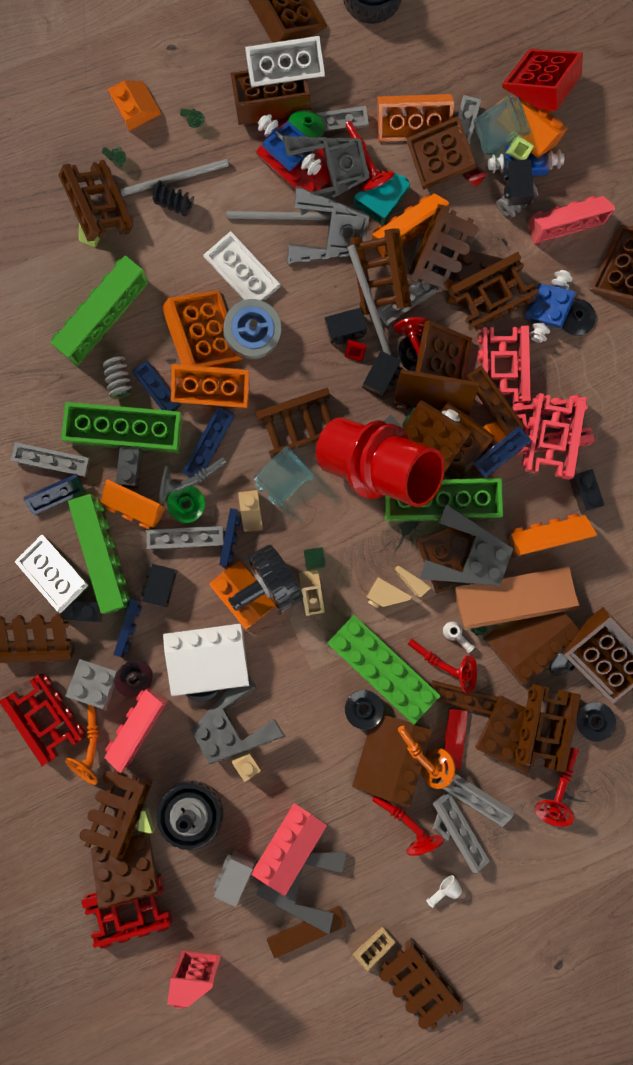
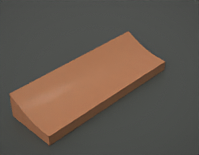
(516, 598)

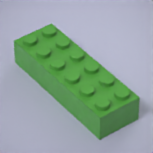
(100, 311)
(122, 427)
(470, 497)
(100, 554)
(383, 669)

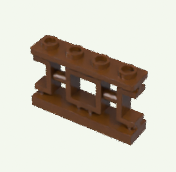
(84, 206)
(486, 279)
(561, 729)

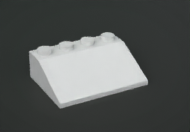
(206, 659)

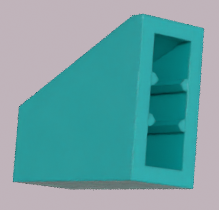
(384, 199)

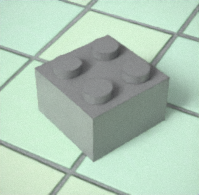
(92, 684)
(235, 876)

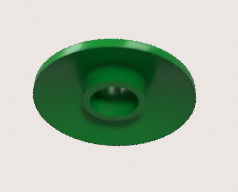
(308, 123)
(176, 502)

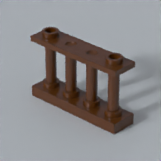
(397, 266)
(284, 410)

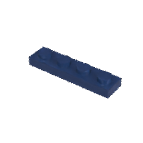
(209, 442)

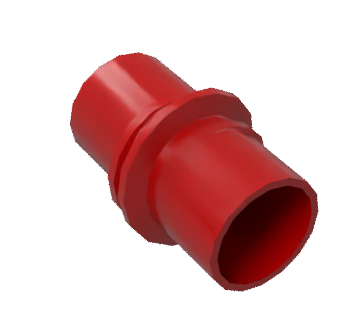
(380, 461)

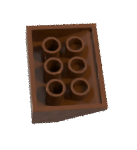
(288, 18)
(275, 99)
(616, 272)
(434, 391)
(531, 643)
(604, 655)
(387, 765)

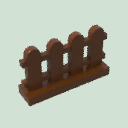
(434, 235)
(40, 648)
(125, 826)
(431, 990)

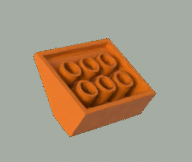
(198, 329)

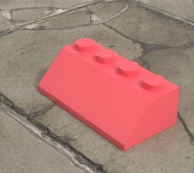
(570, 218)
(135, 730)
(289, 849)
(192, 978)

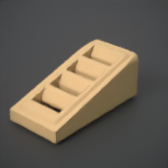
(415, 584)
(378, 954)

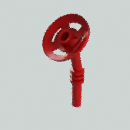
(376, 177)
(411, 330)
(463, 673)
(556, 806)
(423, 840)

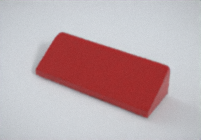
(455, 735)

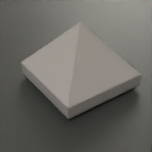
(440, 828)

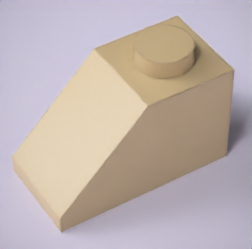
(250, 511)
(311, 592)
(385, 594)
(246, 764)

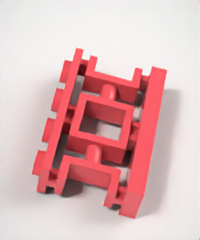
(520, 366)
(569, 437)
(552, 438)

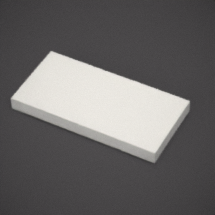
(241, 269)
(51, 573)

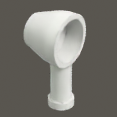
(458, 636)
(448, 887)

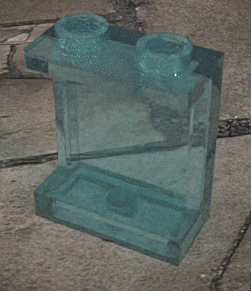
(501, 124)
(282, 476)

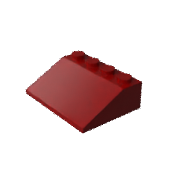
(545, 77)
(297, 176)

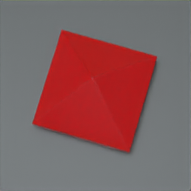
(475, 176)
(355, 350)

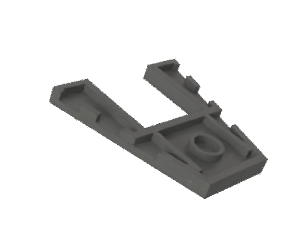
(343, 158)
(343, 225)
(485, 560)
(218, 734)
(316, 917)

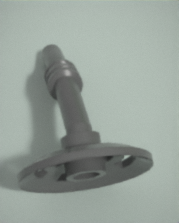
(170, 486)

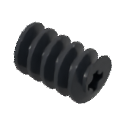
(172, 200)

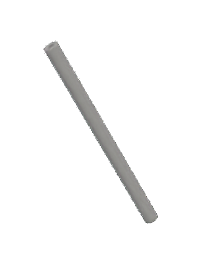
(175, 177)
(277, 215)
(369, 299)

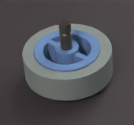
(252, 328)

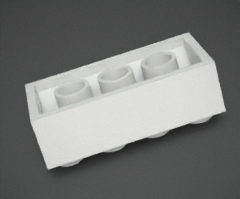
(285, 61)

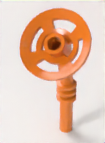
(434, 767)
(83, 768)

